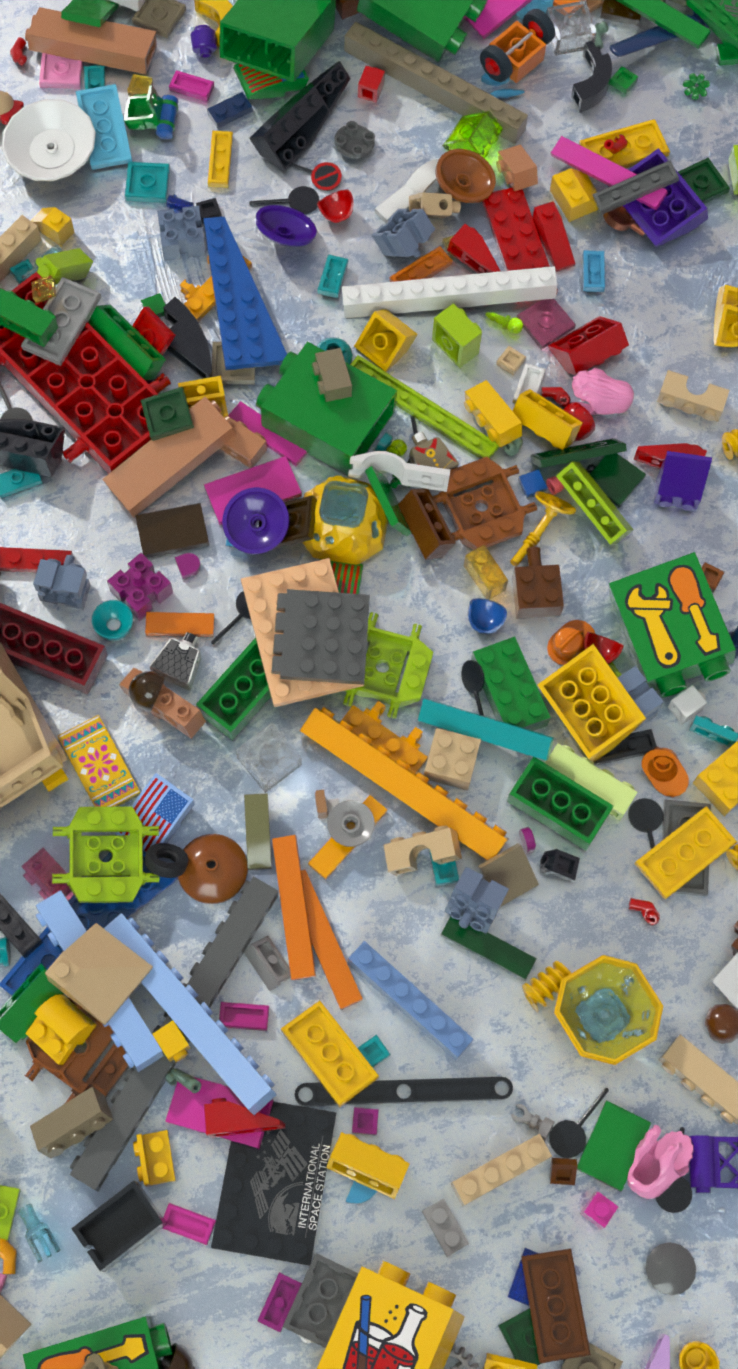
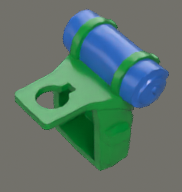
(152, 112)

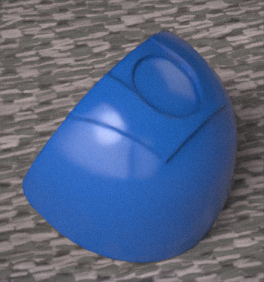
(486, 615)

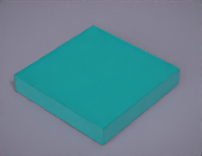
(147, 182)

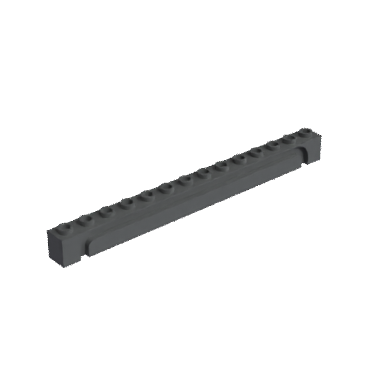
(142, 1087)

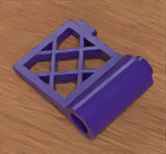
(706, 1165)

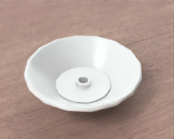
(48, 126)

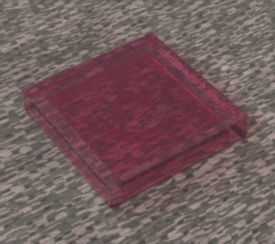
(546, 322)

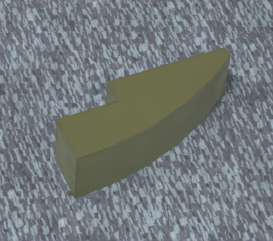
(257, 831)

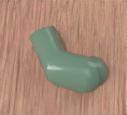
(601, 28)
(513, 447)
(188, 1081)

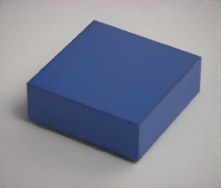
(532, 483)

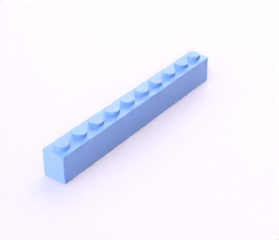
(195, 1020)

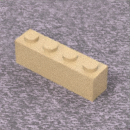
(17, 244)
(703, 1076)
(501, 1170)

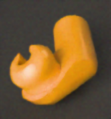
(9, 1255)

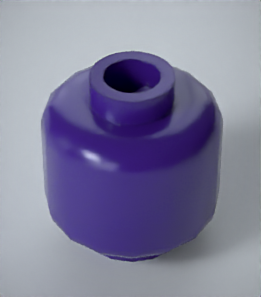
(203, 41)

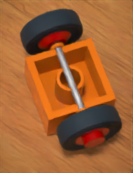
(518, 48)

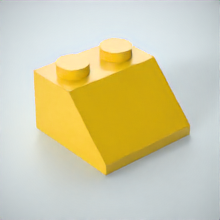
(573, 193)
(385, 339)

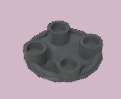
(354, 140)
(670, 1268)

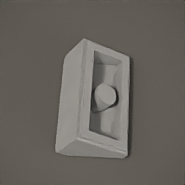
(268, 963)

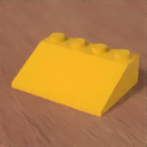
(592, 703)

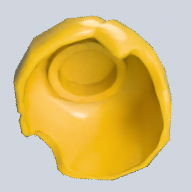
(698, 1356)

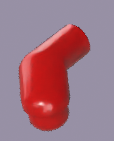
(16, 51)
(617, 146)
(558, 394)
(647, 910)

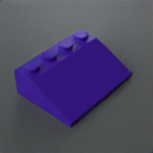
(676, 215)

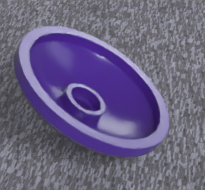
(285, 226)
(247, 509)

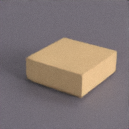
(511, 360)

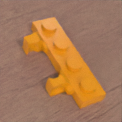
(201, 298)
(400, 748)

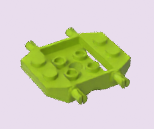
(392, 650)
(85, 852)

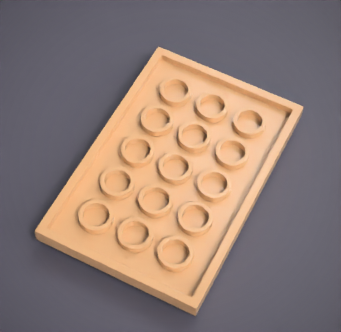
(261, 601)

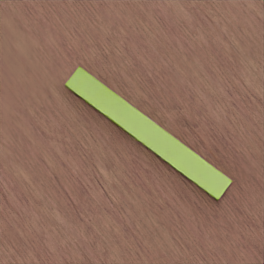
(432, 414)

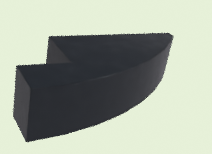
(190, 342)

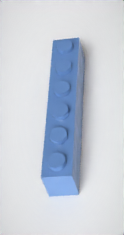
(410, 1000)

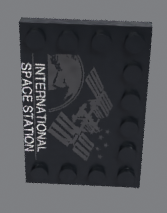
(276, 1191)

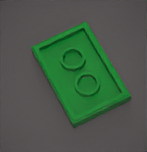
(89, 11)
(388, 501)
(612, 1145)

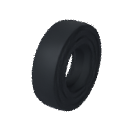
(165, 869)

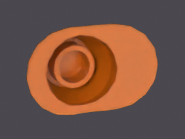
(568, 641)
(665, 771)

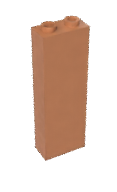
(108, 45)
(169, 459)

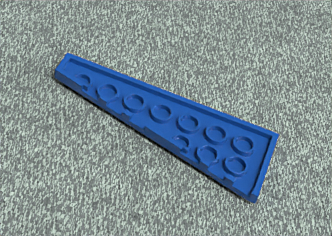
(243, 320)
(88, 915)

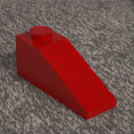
(553, 236)
(472, 250)
(655, 454)
(229, 1119)

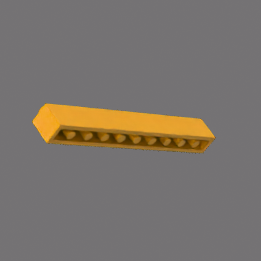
(404, 784)

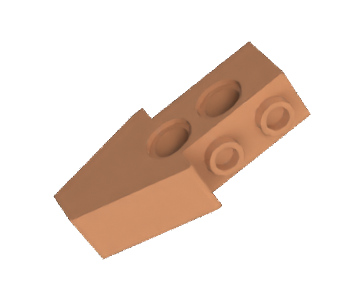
(171, 708)

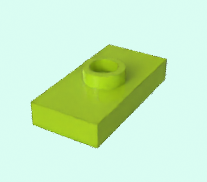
(8, 1204)

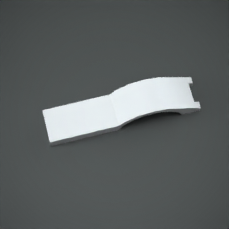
(417, 183)
(407, 473)

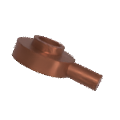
(621, 220)

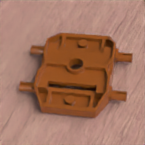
(504, 514)
(78, 1065)

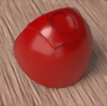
(337, 206)
(582, 414)
(608, 648)

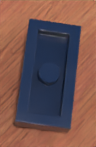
(229, 110)

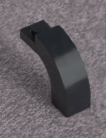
(592, 90)

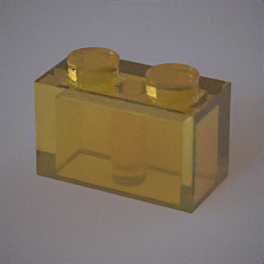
(485, 572)

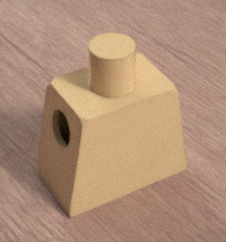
(435, 204)

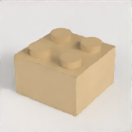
(452, 758)

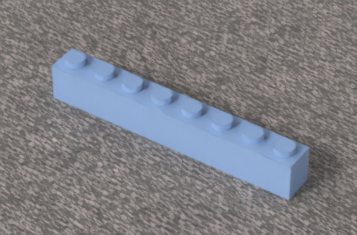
(126, 1023)

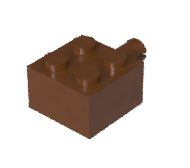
(537, 588)

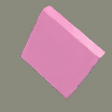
(60, 72)

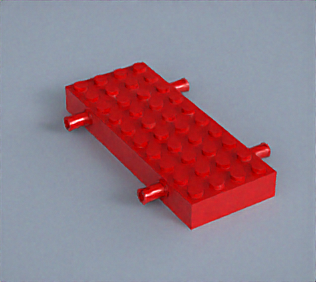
(89, 394)

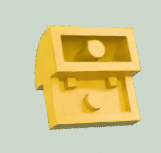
(208, 387)
(60, 1028)

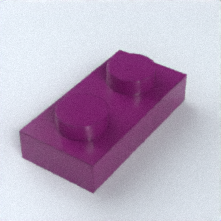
(279, 1302)

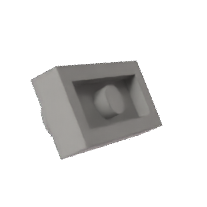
(445, 1227)

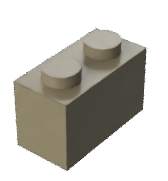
(332, 374)

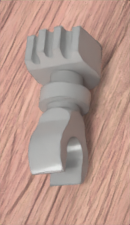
(544, 1127)

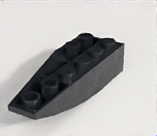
(300, 119)
(31, 446)

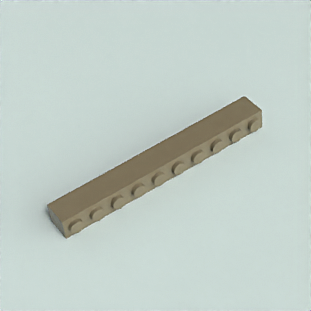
(432, 80)

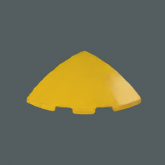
(726, 317)

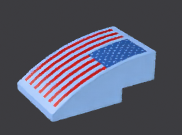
(161, 806)

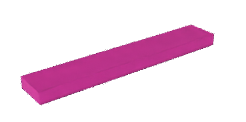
(600, 168)

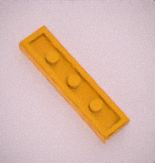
(333, 853)

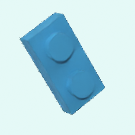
(593, 271)

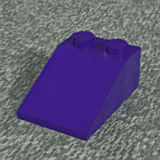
(681, 480)

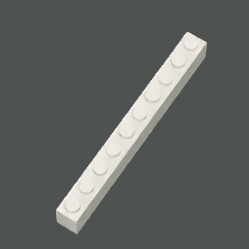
(444, 291)

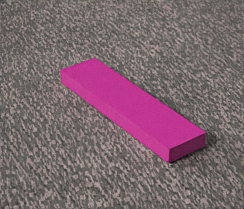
(275, 442)

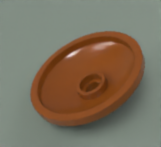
(465, 175)
(216, 883)

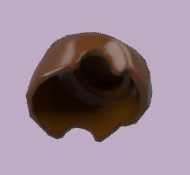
(722, 1023)

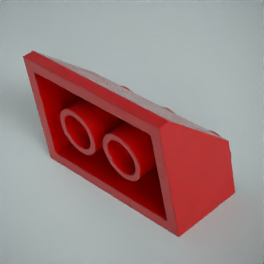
(589, 345)

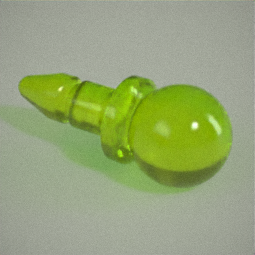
(513, 325)
(397, 447)

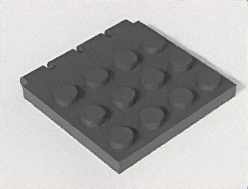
(321, 636)

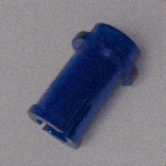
(176, 203)

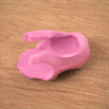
(602, 392)
(659, 1162)

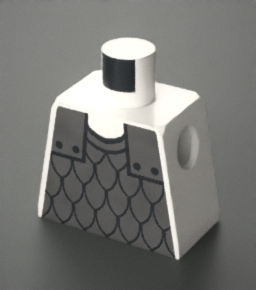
(178, 661)

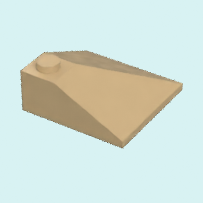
(98, 973)

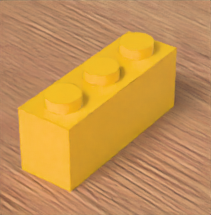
(493, 414)
(546, 419)
(368, 1165)

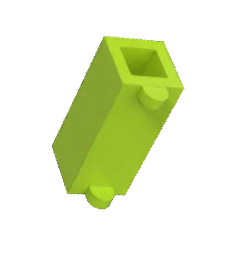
(68, 264)

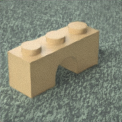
(676, 395)
(402, 852)

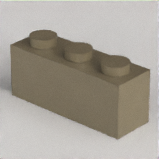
(71, 1123)

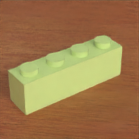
(592, 778)

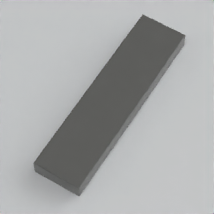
(635, 187)

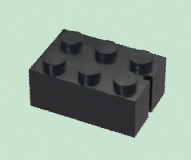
(119, 1226)

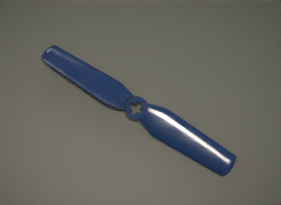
(647, 39)

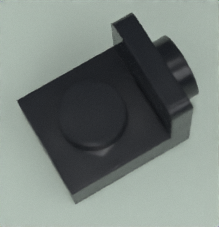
(559, 864)

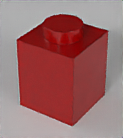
(371, 83)

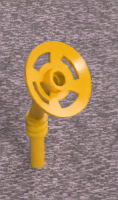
(553, 507)

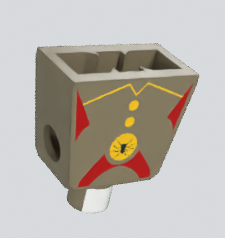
(431, 453)

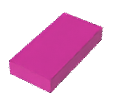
(191, 86)
(244, 1016)
(188, 1224)

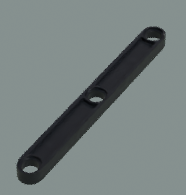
(421, 1091)

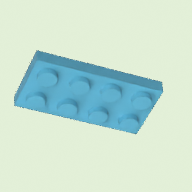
(106, 115)

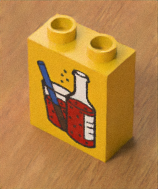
(392, 1325)

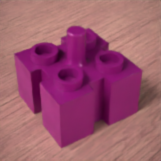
(140, 586)

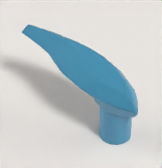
(506, 93)

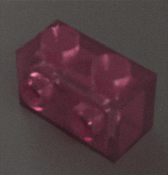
(40, 870)

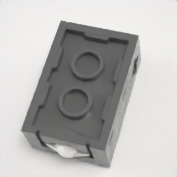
(320, 1300)

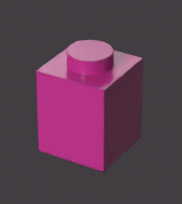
(599, 1210)

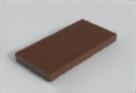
(555, 1306)

